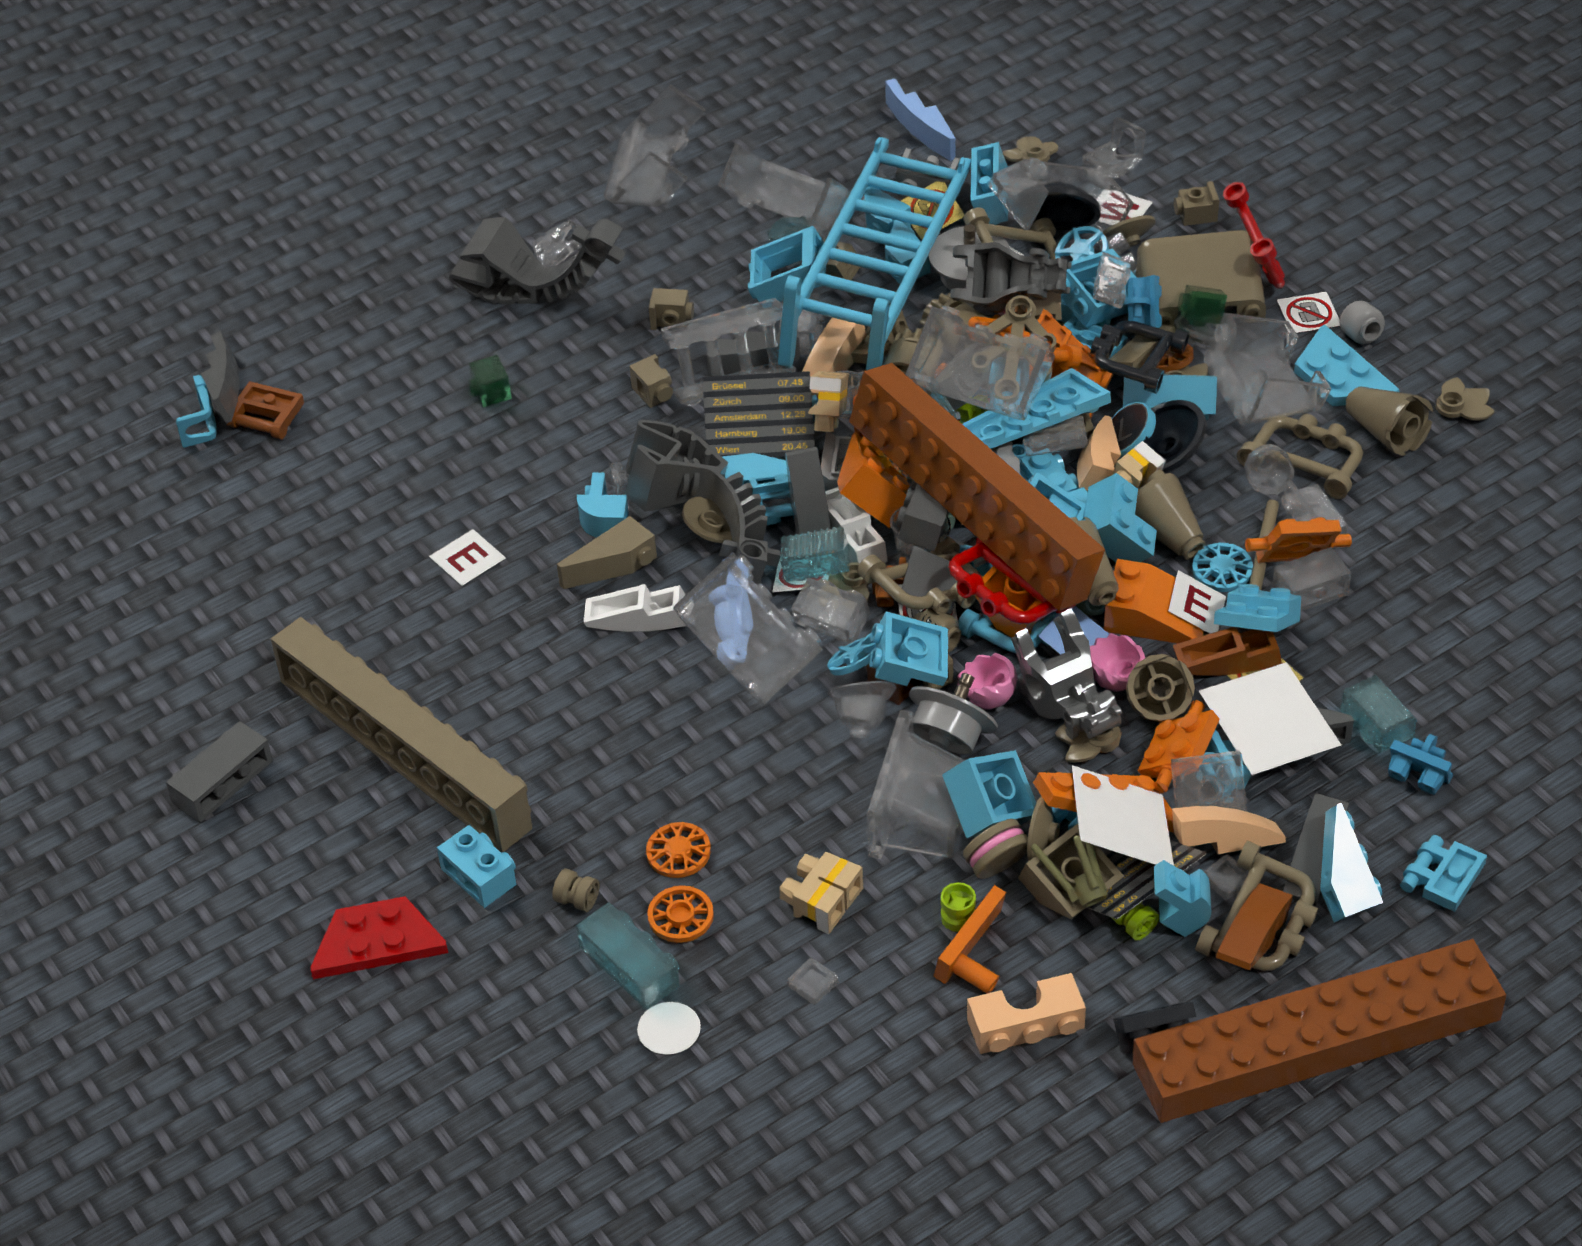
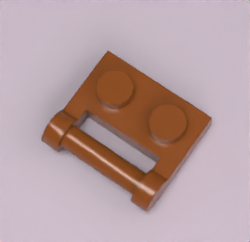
(267, 402)

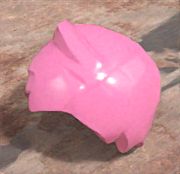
(1114, 660)
(993, 680)

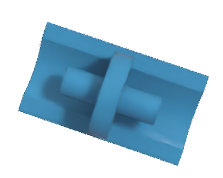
(1144, 300)
(1423, 758)

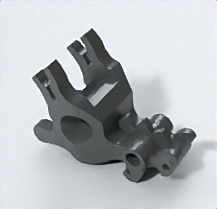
(1001, 274)
(1066, 683)

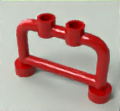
(1262, 248)
(996, 602)

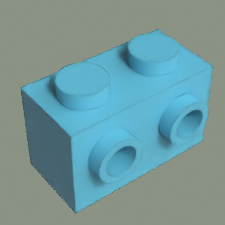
(477, 865)

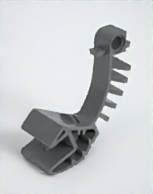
(505, 271)
(676, 465)

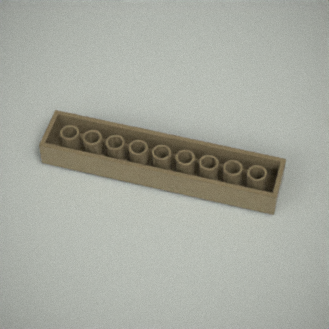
(403, 733)

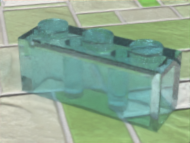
(628, 955)

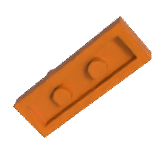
(955, 958)

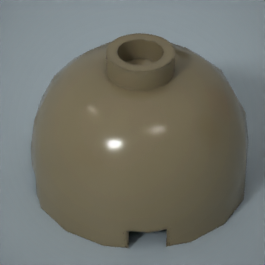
(1160, 688)

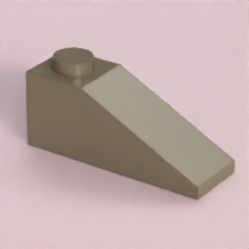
(610, 555)

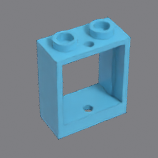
(780, 253)
(1080, 300)

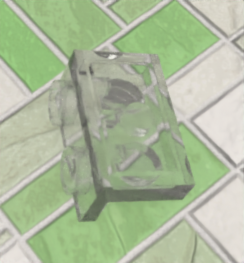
(1056, 438)
(1310, 504)

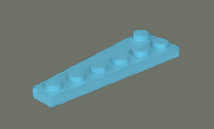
(1056, 401)

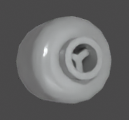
(1362, 322)

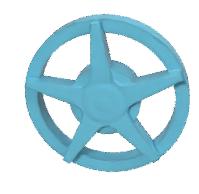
(1081, 247)
(854, 655)

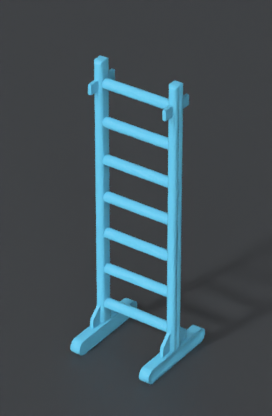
(883, 316)

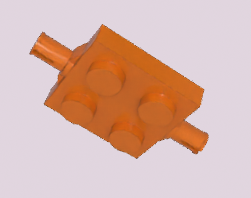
(1298, 539)
(1178, 739)

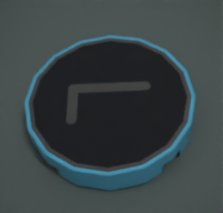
(1133, 425)

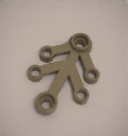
(1020, 321)

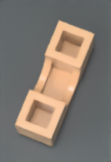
(1001, 1026)

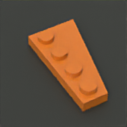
(1059, 792)

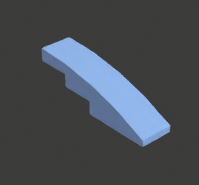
(921, 122)

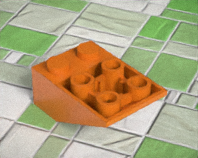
(871, 480)

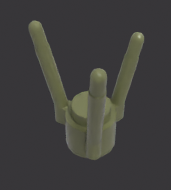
(1089, 886)

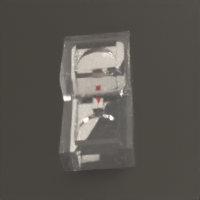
(1111, 280)

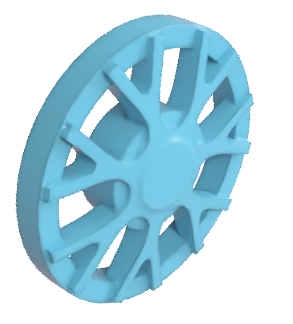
(1222, 566)

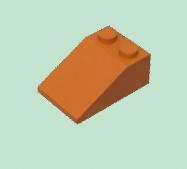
(1143, 605)

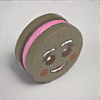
(996, 848)

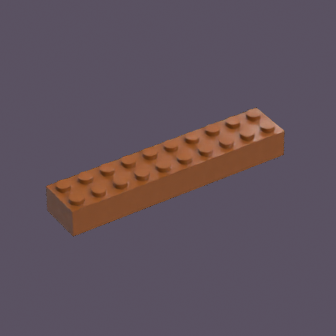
(977, 486)
(1317, 1030)

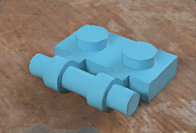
(1453, 876)

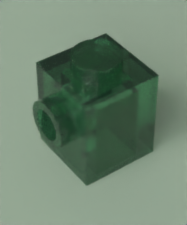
(1202, 305)
(489, 381)

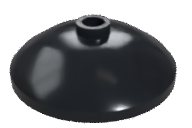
(1069, 206)
(1177, 432)

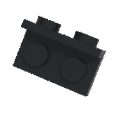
(1149, 1022)

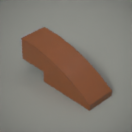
(1229, 652)
(1255, 926)

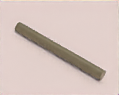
(1267, 526)

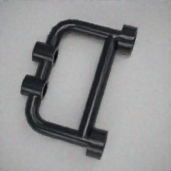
(1148, 373)

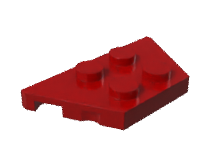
(375, 937)

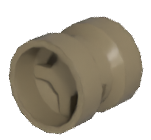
(576, 890)

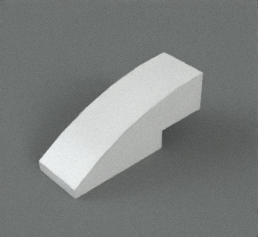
(861, 536)
(634, 610)

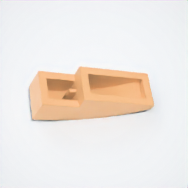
(834, 348)
(1099, 456)
(1223, 828)

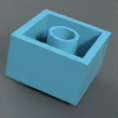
(989, 791)

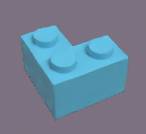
(1112, 510)

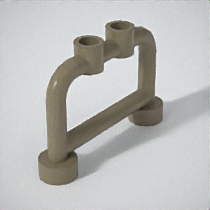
(1040, 231)
(1338, 481)
(874, 570)
(1303, 913)

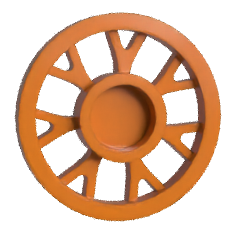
(678, 849)
(680, 914)

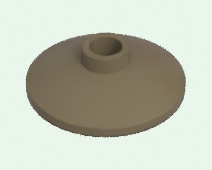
(1132, 228)
(706, 520)
(1042, 828)

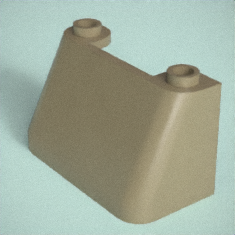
(1207, 261)

